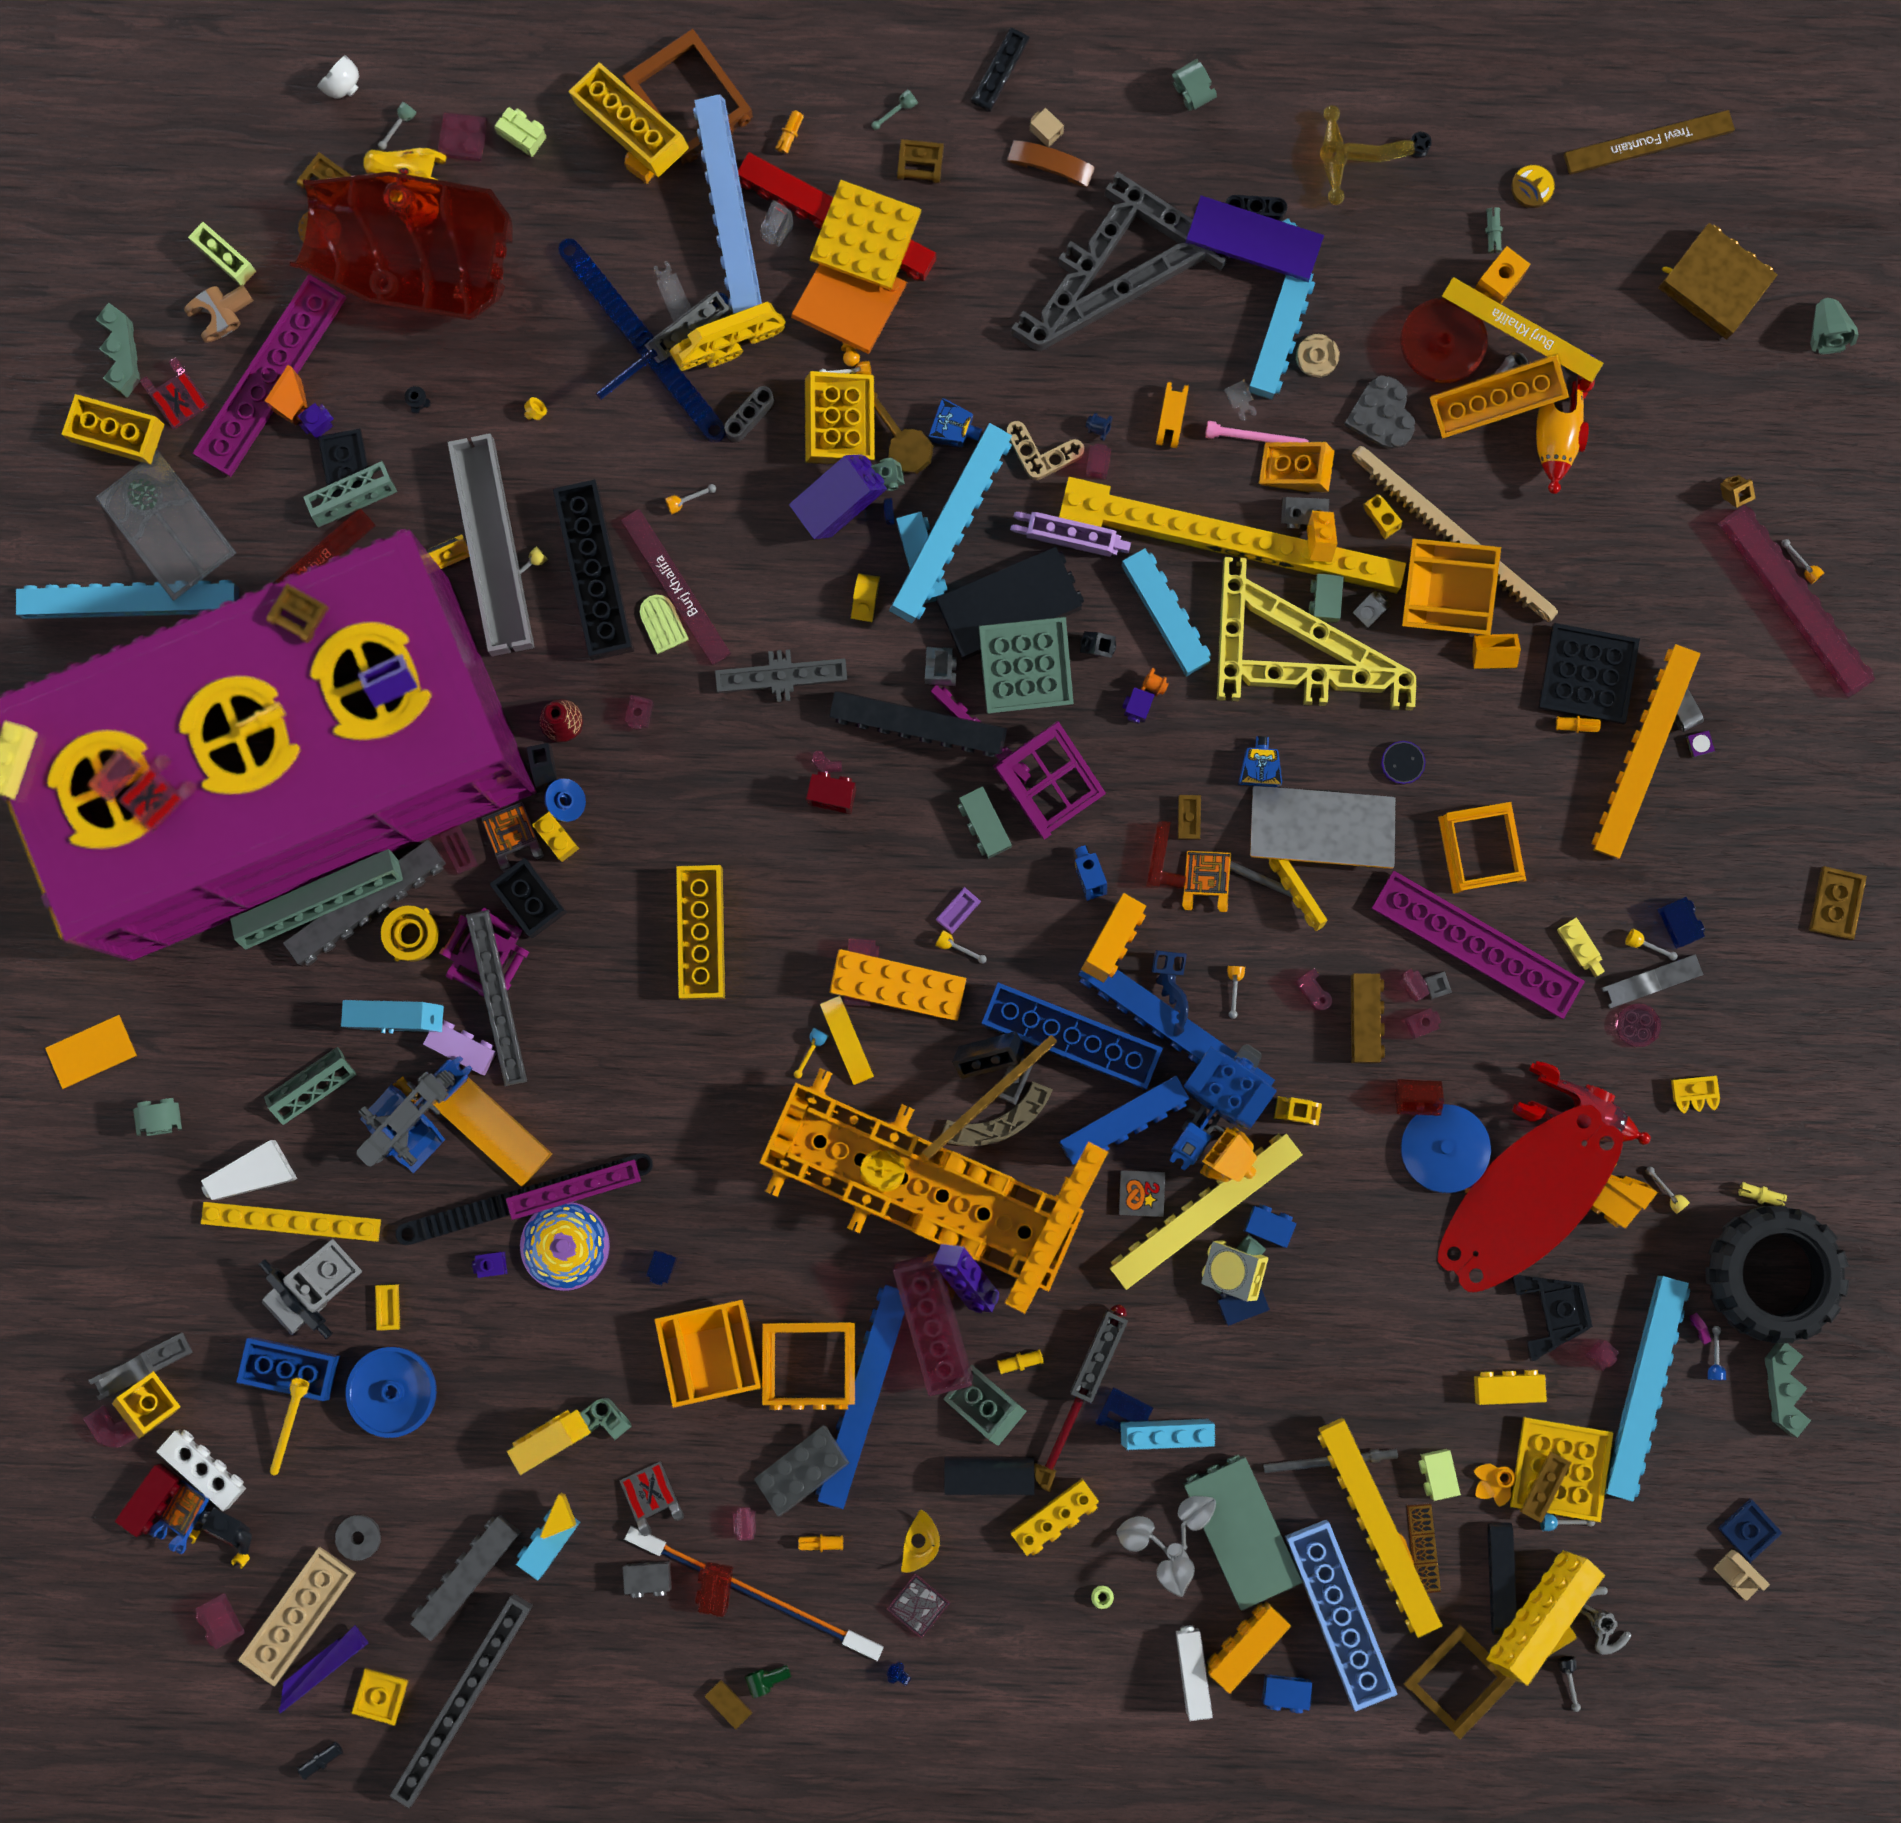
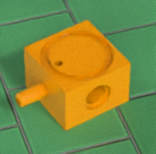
(1503, 275)

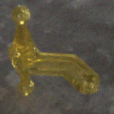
(1359, 152)

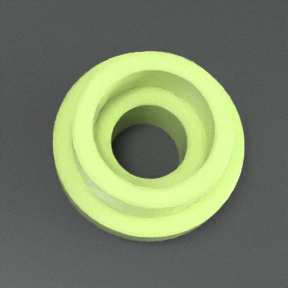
(1102, 1604)

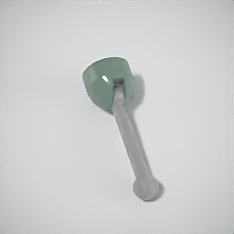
(405, 113)

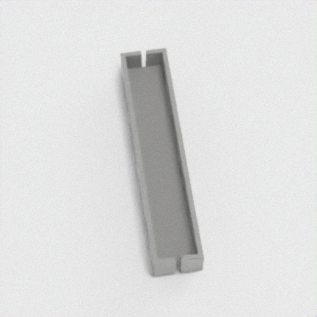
(491, 545)

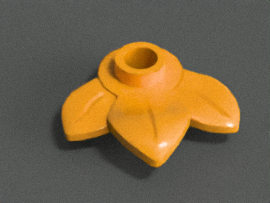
(1491, 1485)

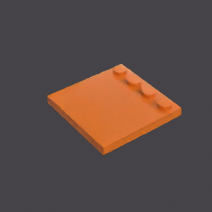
(847, 307)

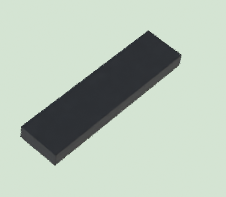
(1000, 69)

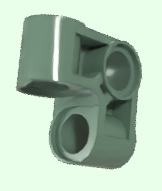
(613, 1421)

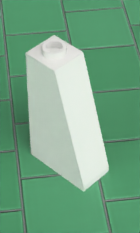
(254, 1171)
(1193, 1673)

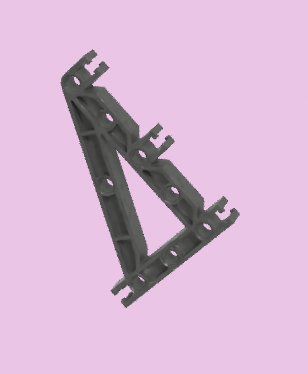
(1063, 321)

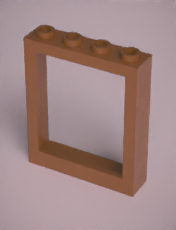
(667, 55)

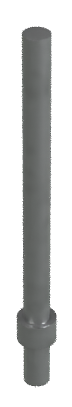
(1373, 1455)

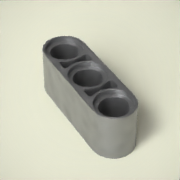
(752, 404)
(1688, 713)

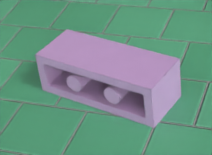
(456, 1044)

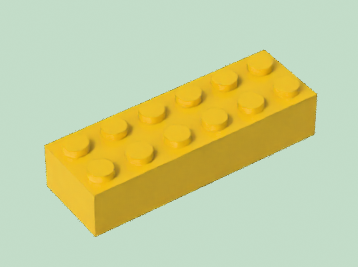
(629, 119)
(700, 932)
(1545, 1617)

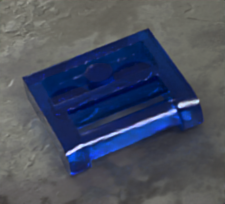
(1124, 1406)

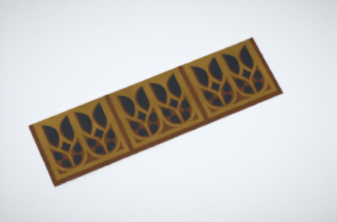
(1424, 1546)

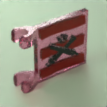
(177, 398)
(153, 797)

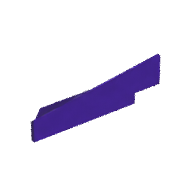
(321, 1667)

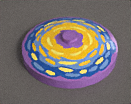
(565, 1246)

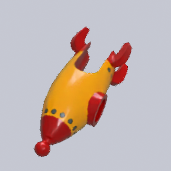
(1562, 434)

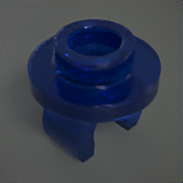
(896, 1673)

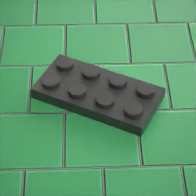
(801, 1471)

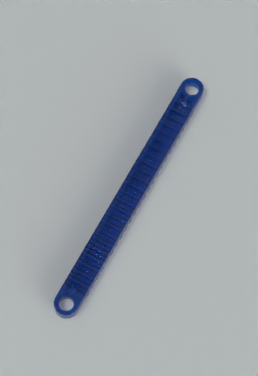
(638, 336)

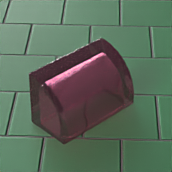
(114, 774)

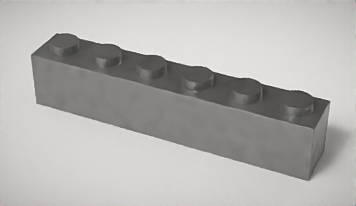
(465, 1578)

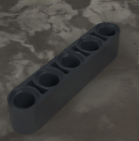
(1501, 1576)

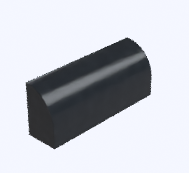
(988, 1475)

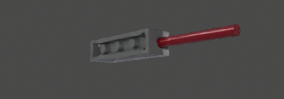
(1091, 1372)

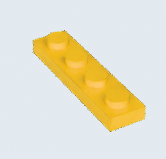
(1301, 896)

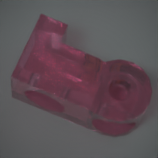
(1319, 999)

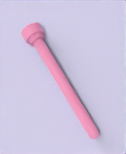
(1215, 430)

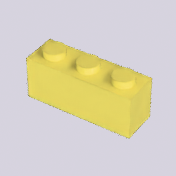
(15, 750)

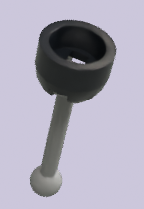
(1568, 1665)

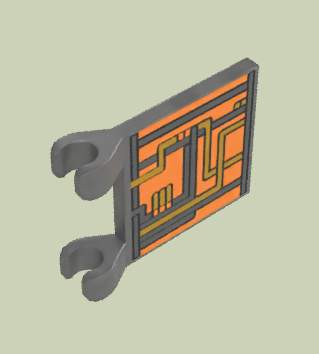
(509, 832)

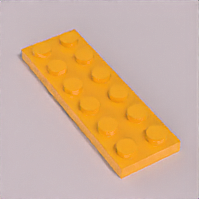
(897, 985)

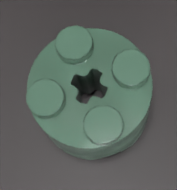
(1194, 85)
(157, 1118)

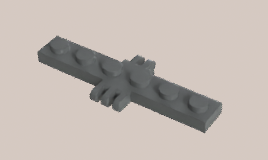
(781, 675)

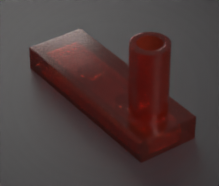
(1156, 875)

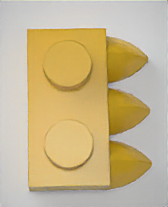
(1696, 1091)

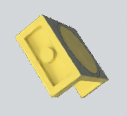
(1234, 1271)

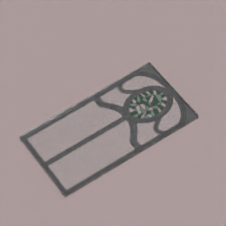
(166, 525)

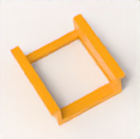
(1452, 853)

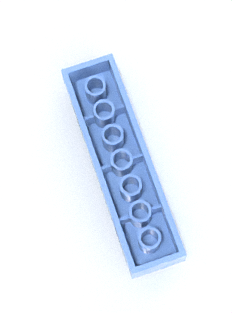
(1340, 1615)

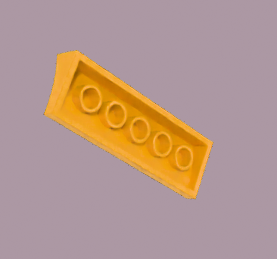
(1499, 396)
(494, 1132)

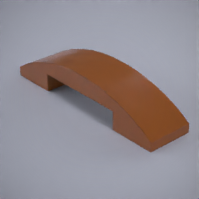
(1052, 161)

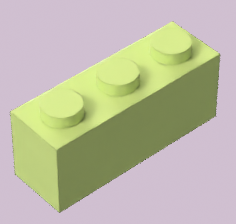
(222, 254)

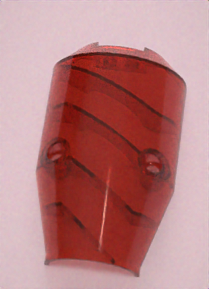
(433, 247)

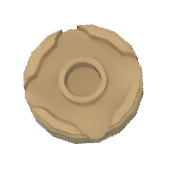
(1317, 355)

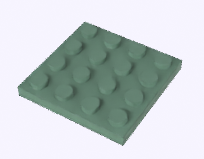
(1026, 664)

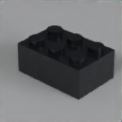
(528, 898)

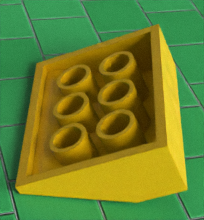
(838, 416)

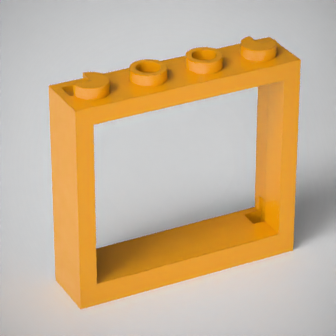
(768, 1365)

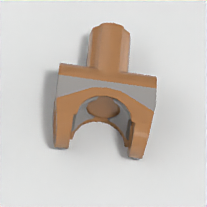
(221, 309)

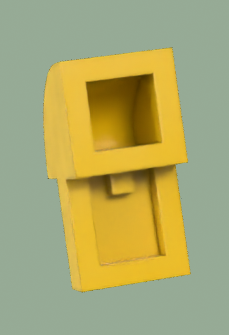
(865, 597)

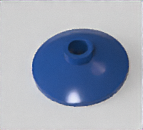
(573, 800)

